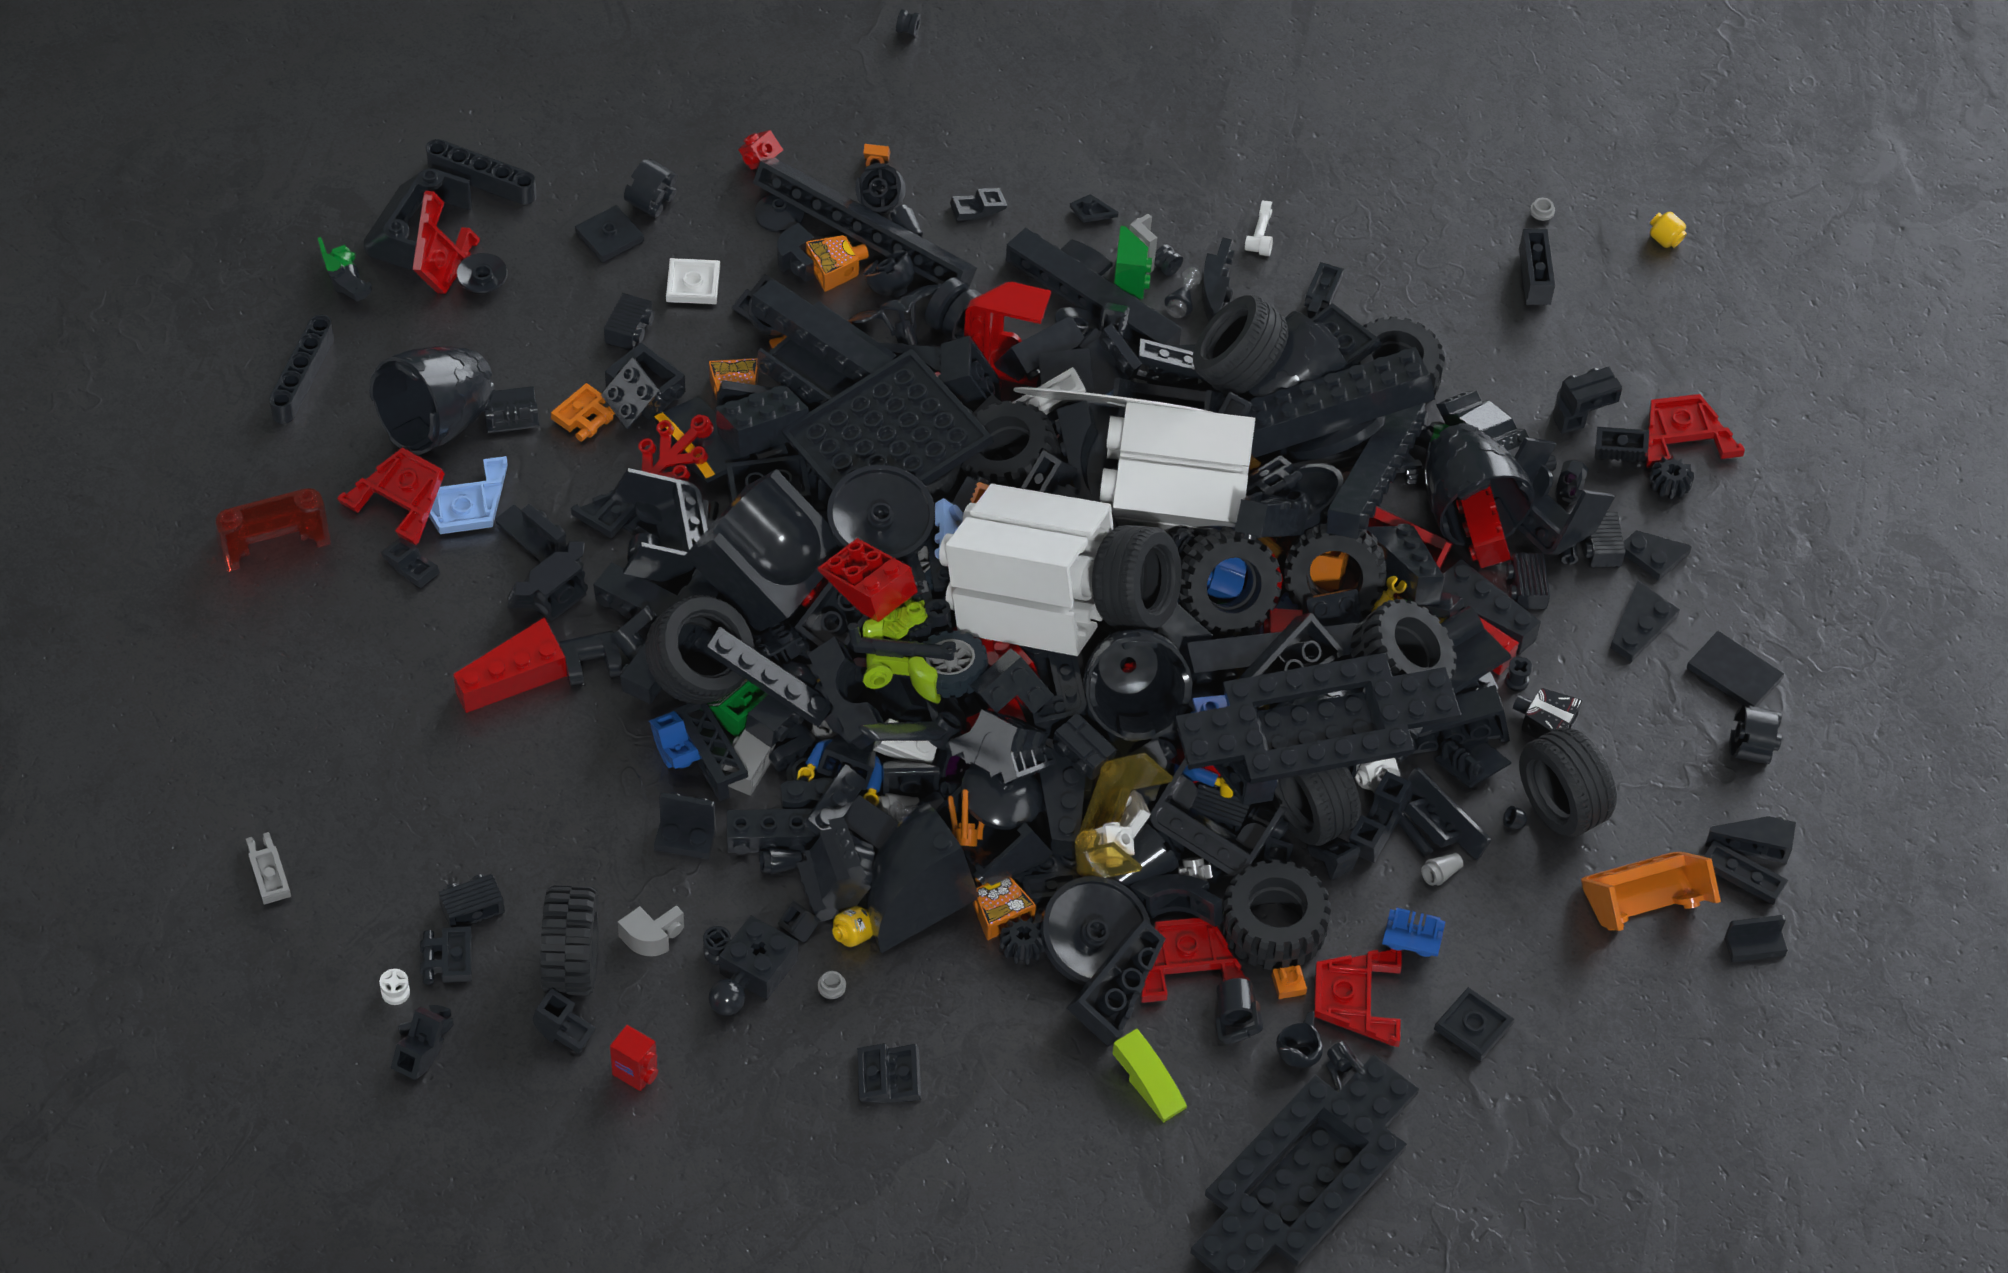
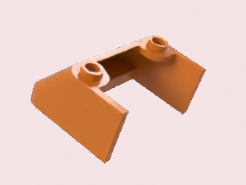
(1650, 885)

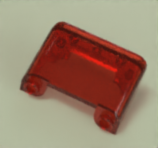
(268, 519)

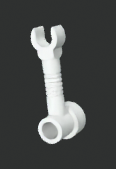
(1259, 242)

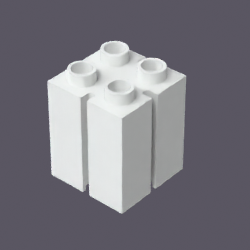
(1177, 467)
(1026, 568)

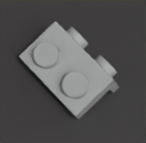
(1142, 229)

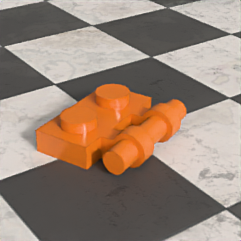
(578, 408)

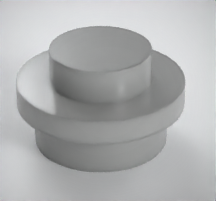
(1542, 209)
(831, 985)

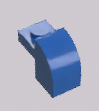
(673, 741)

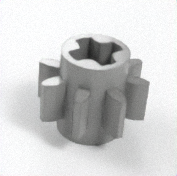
(1196, 867)

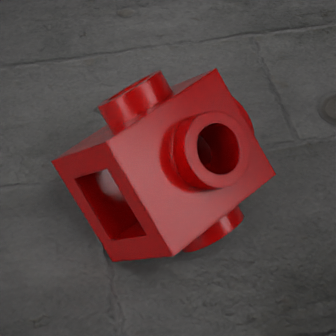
(759, 148)

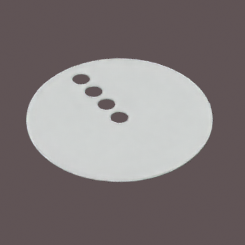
(1095, 399)

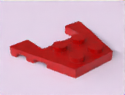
(435, 253)
(1683, 421)
(405, 481)
(1188, 947)
(1345, 993)

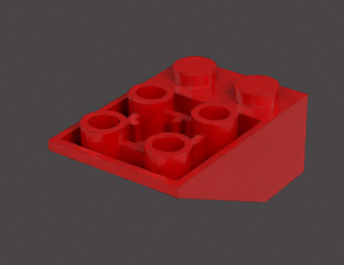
(869, 579)

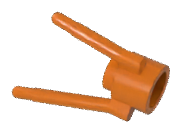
(964, 832)

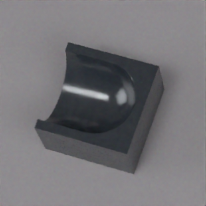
(765, 551)

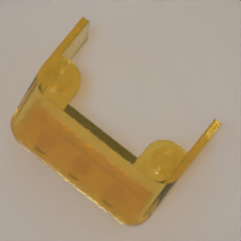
(1107, 806)

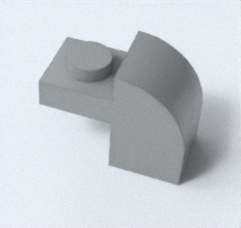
(650, 936)

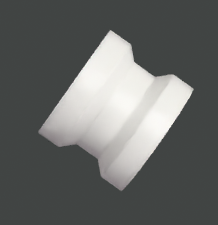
(389, 981)

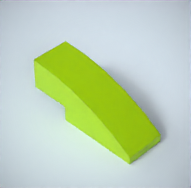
(1149, 1075)

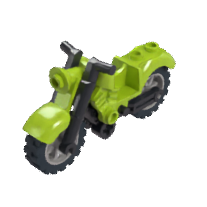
(910, 643)

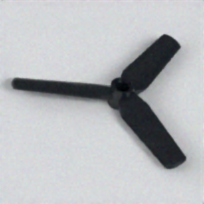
(938, 732)

